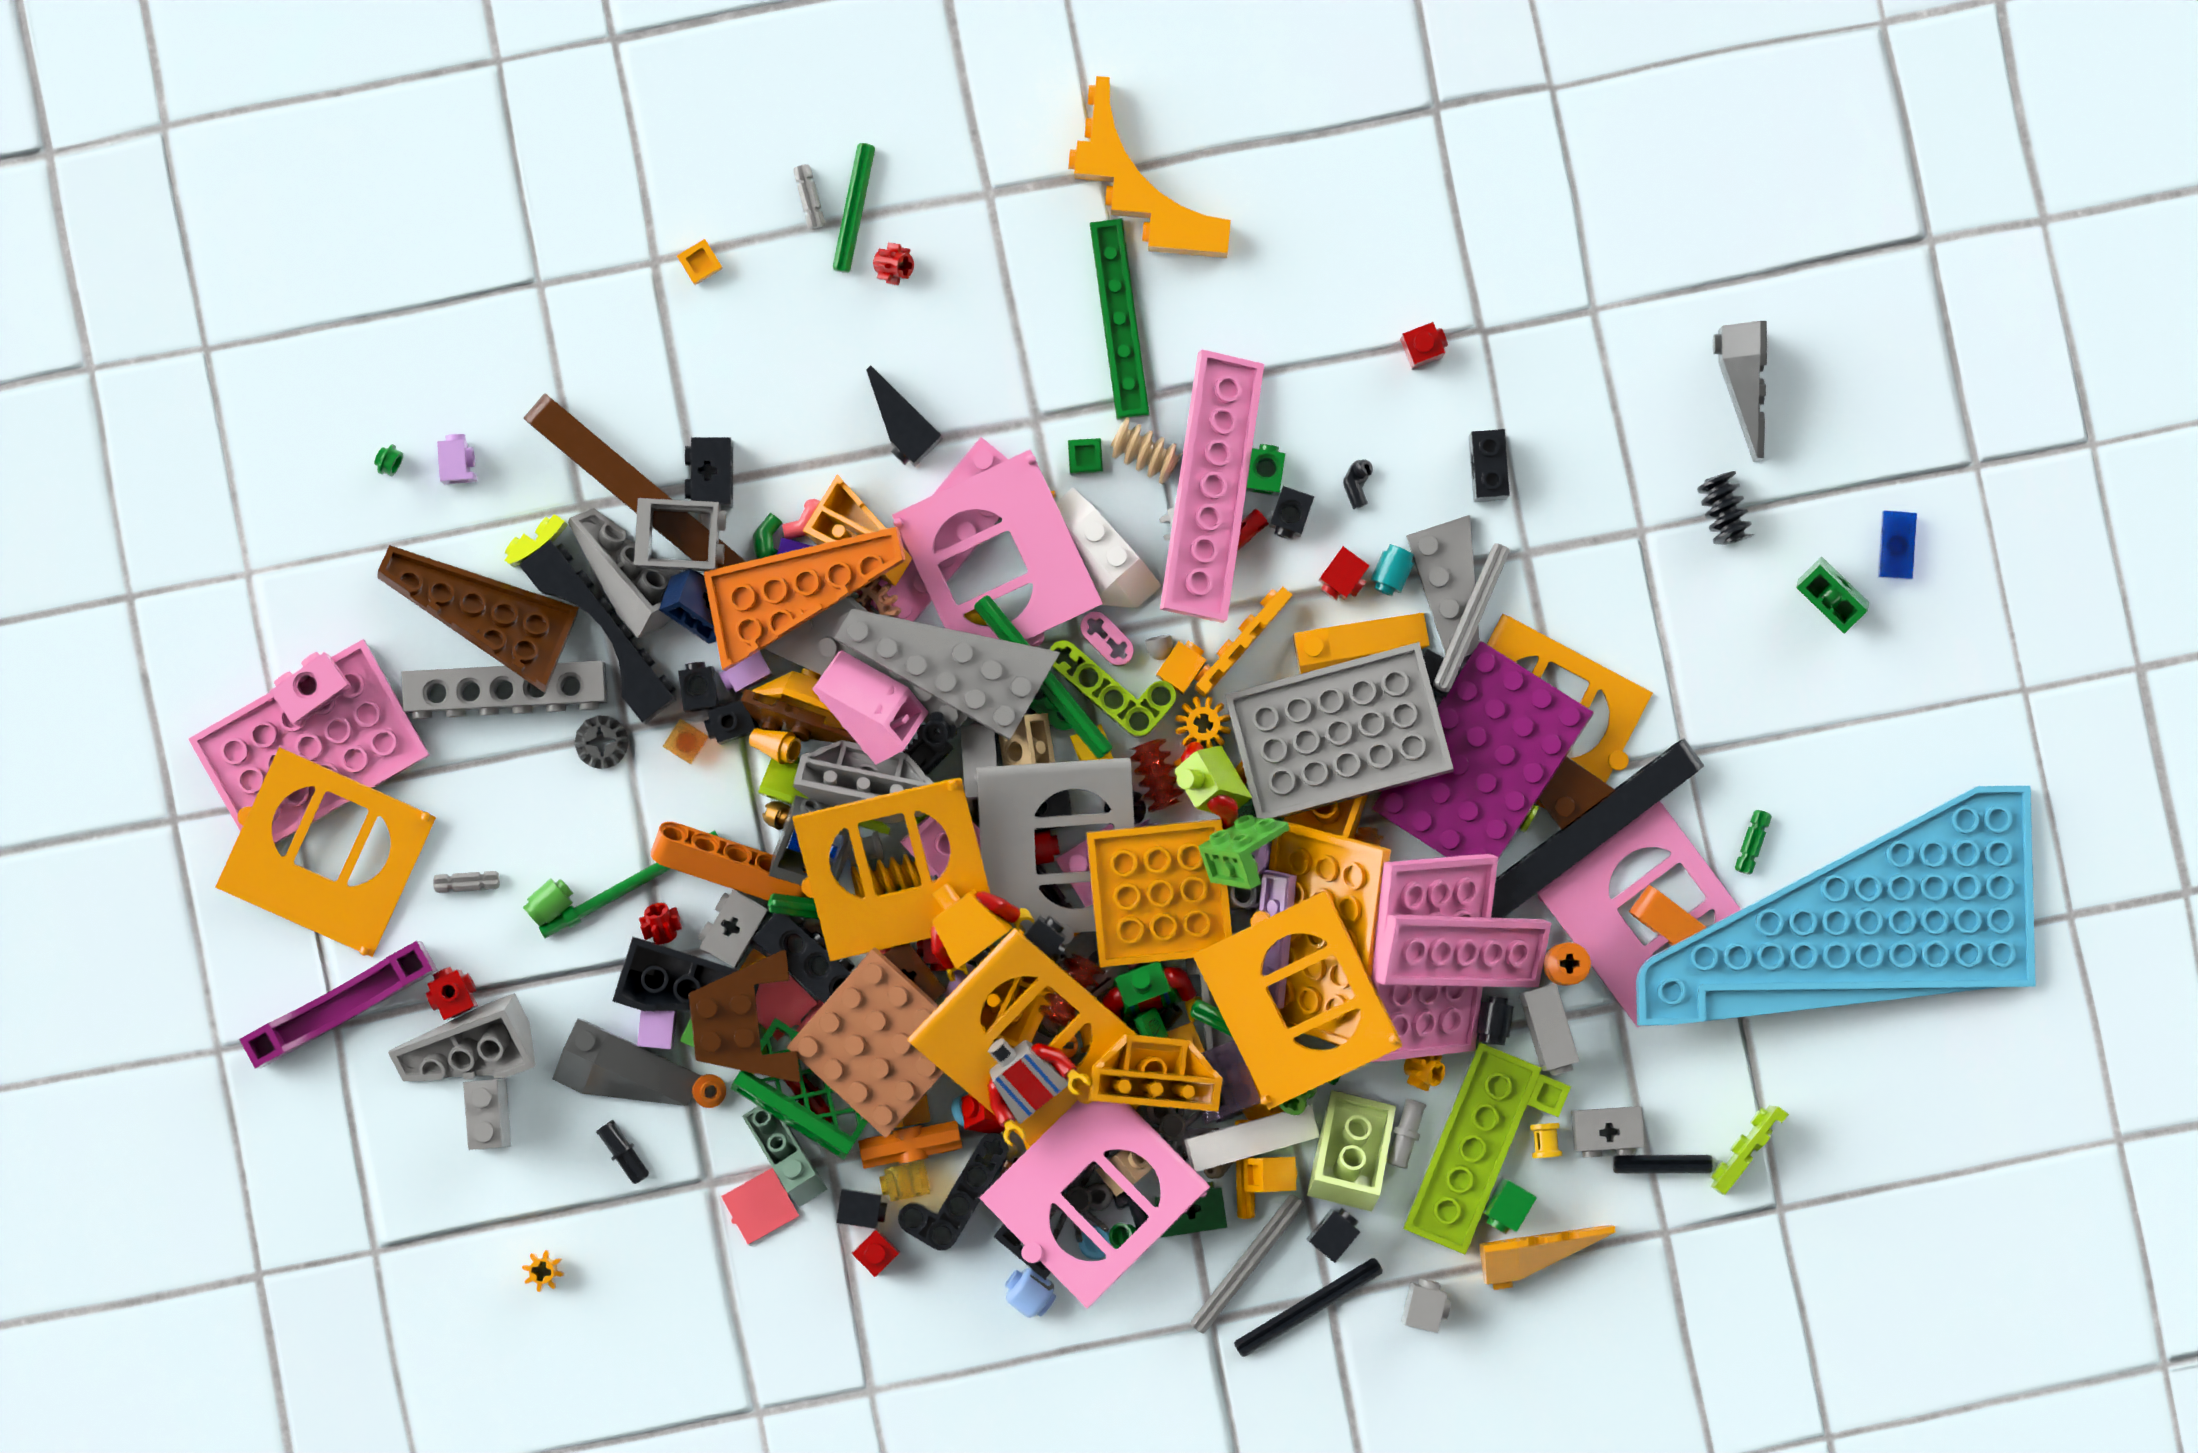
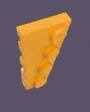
(1232, 651)

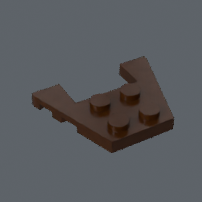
(728, 1026)

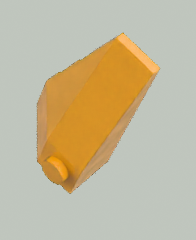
(1522, 1256)

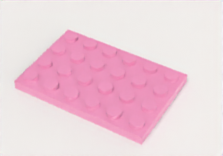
(354, 735)
(1433, 1017)

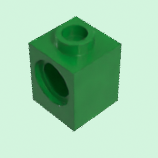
(1265, 485)

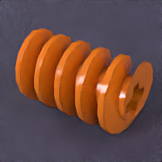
(1574, 953)

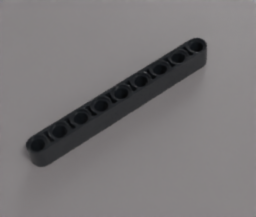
(1594, 827)

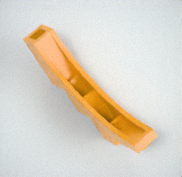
(1170, 225)

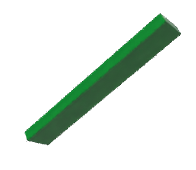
(1119, 319)

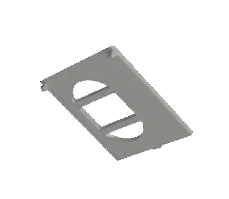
(1007, 825)

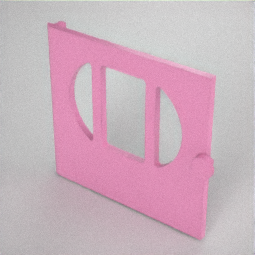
(1029, 512)
(1592, 919)
(1038, 1178)

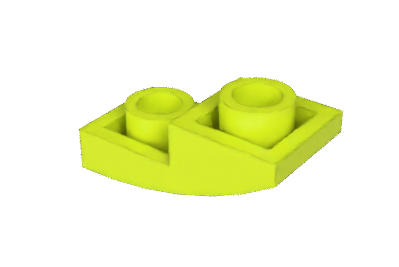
(522, 548)

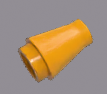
(778, 745)

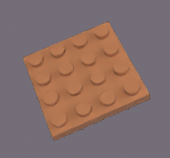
(862, 1043)

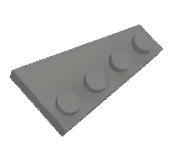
(1446, 573)

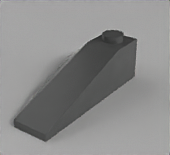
(614, 1067)

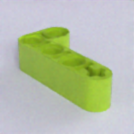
(1107, 684)

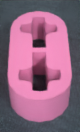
(1100, 643)

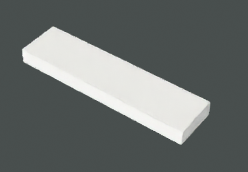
(1250, 1139)

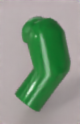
(763, 537)

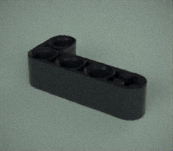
(961, 1188)

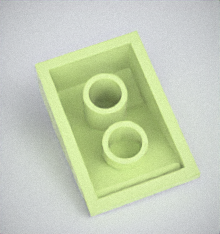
(1352, 1151)

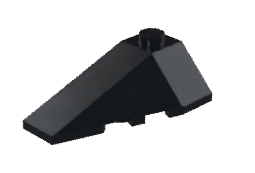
(662, 977)

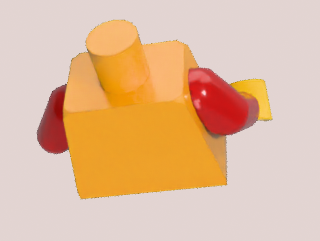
(970, 926)

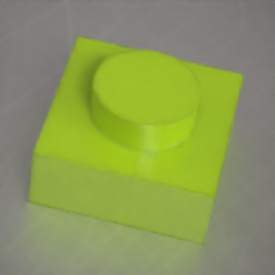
(1549, 1095)

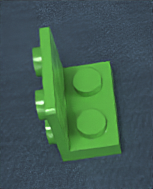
(1229, 851)

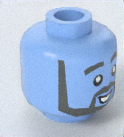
(1029, 1293)

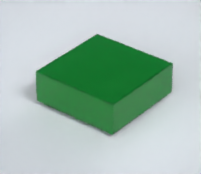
(1085, 456)

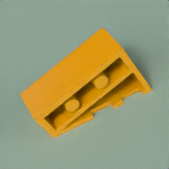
(845, 516)

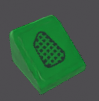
(1150, 1023)

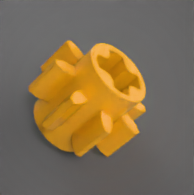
(1424, 1071)
(535, 1276)

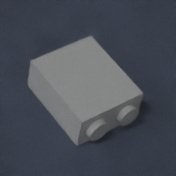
(487, 1114)

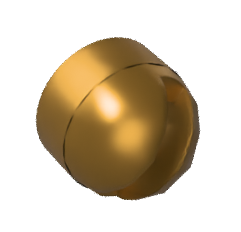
(776, 814)

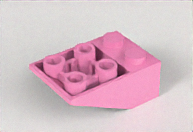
(870, 706)

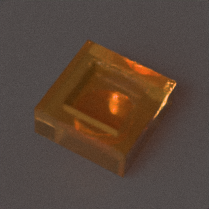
(685, 741)

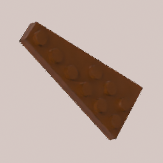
(500, 619)

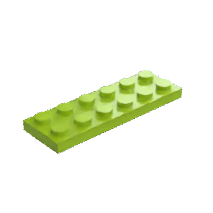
(1472, 1148)

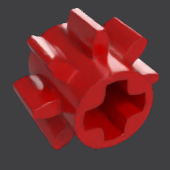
(893, 263)
(660, 923)

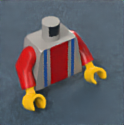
(1027, 1080)

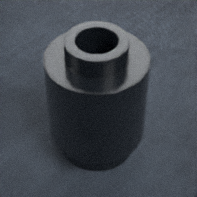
(1495, 1020)

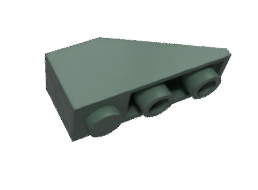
(785, 1156)

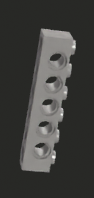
(418, 684)

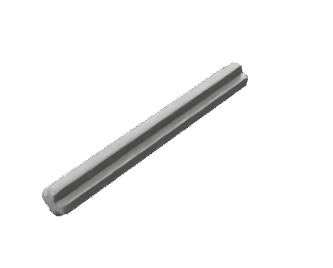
(1471, 617)
(1247, 1263)

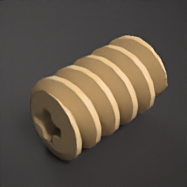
(1145, 451)

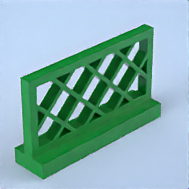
(790, 1111)

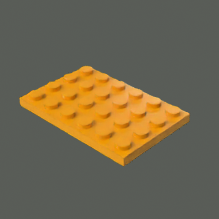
(1353, 879)

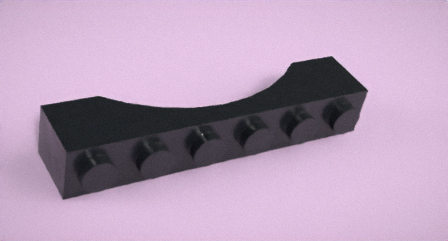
(641, 686)

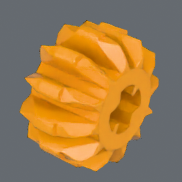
(1213, 719)

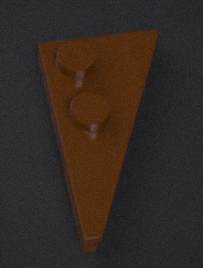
(792, 719)

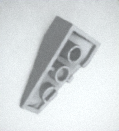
(480, 1043)

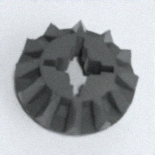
(613, 752)

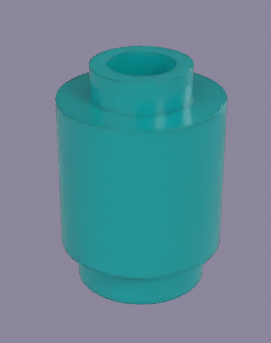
(1392, 570)

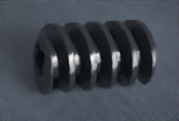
(1724, 509)

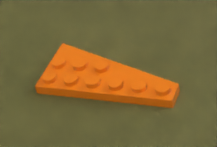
(777, 593)

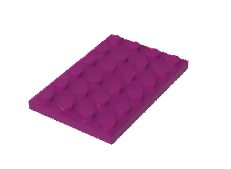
(1505, 746)

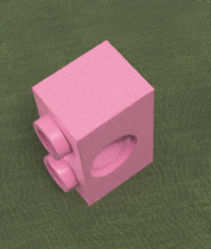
(330, 685)

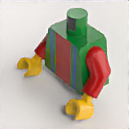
(1149, 988)

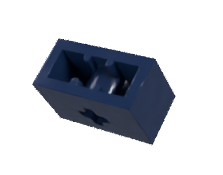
(689, 605)

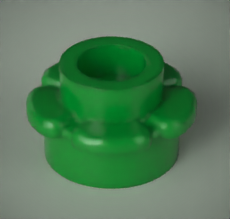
(388, 460)

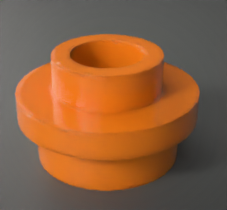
(699, 1090)

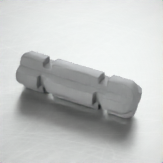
(809, 196)
(466, 881)

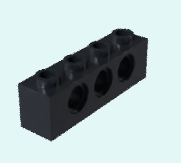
(774, 938)

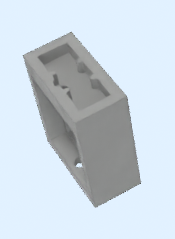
(644, 530)
(1549, 1029)

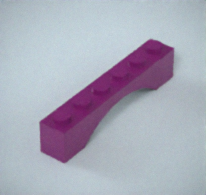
(338, 1005)

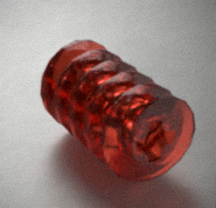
(1156, 775)
(1082, 971)

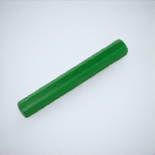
(853, 207)

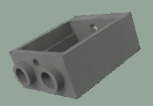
(788, 863)

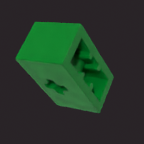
(1832, 595)
(1508, 1206)

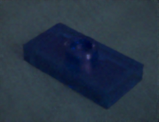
(1897, 545)

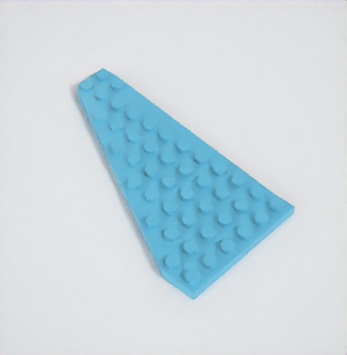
(1899, 918)

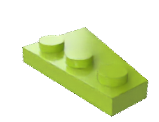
(1727, 1174)

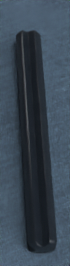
(1308, 1307)

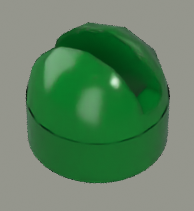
(1119, 1235)

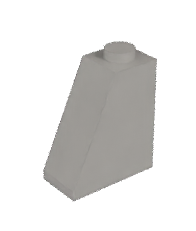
(977, 751)

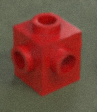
(461, 1001)

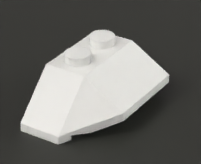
(1112, 564)

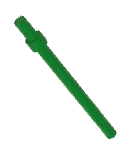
(573, 915)

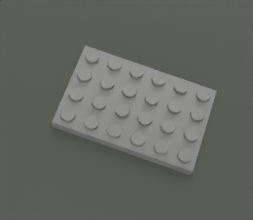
(1339, 732)

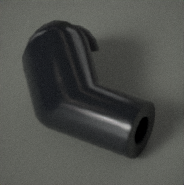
(1124, 1200)

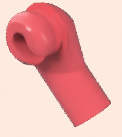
(795, 529)

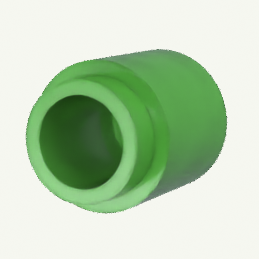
(548, 901)

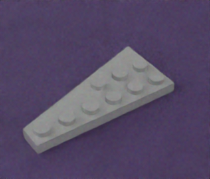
(815, 648)
(968, 671)

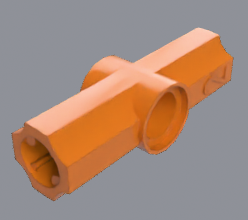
(910, 1144)

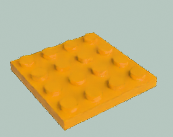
(1155, 893)

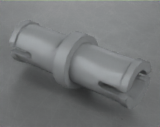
(1406, 1133)

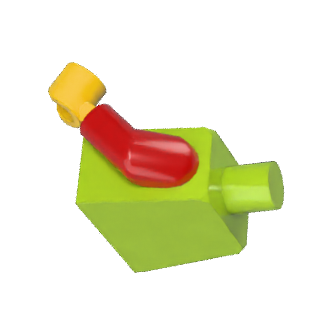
(1211, 782)

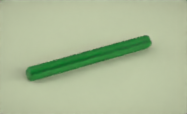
(1051, 685)

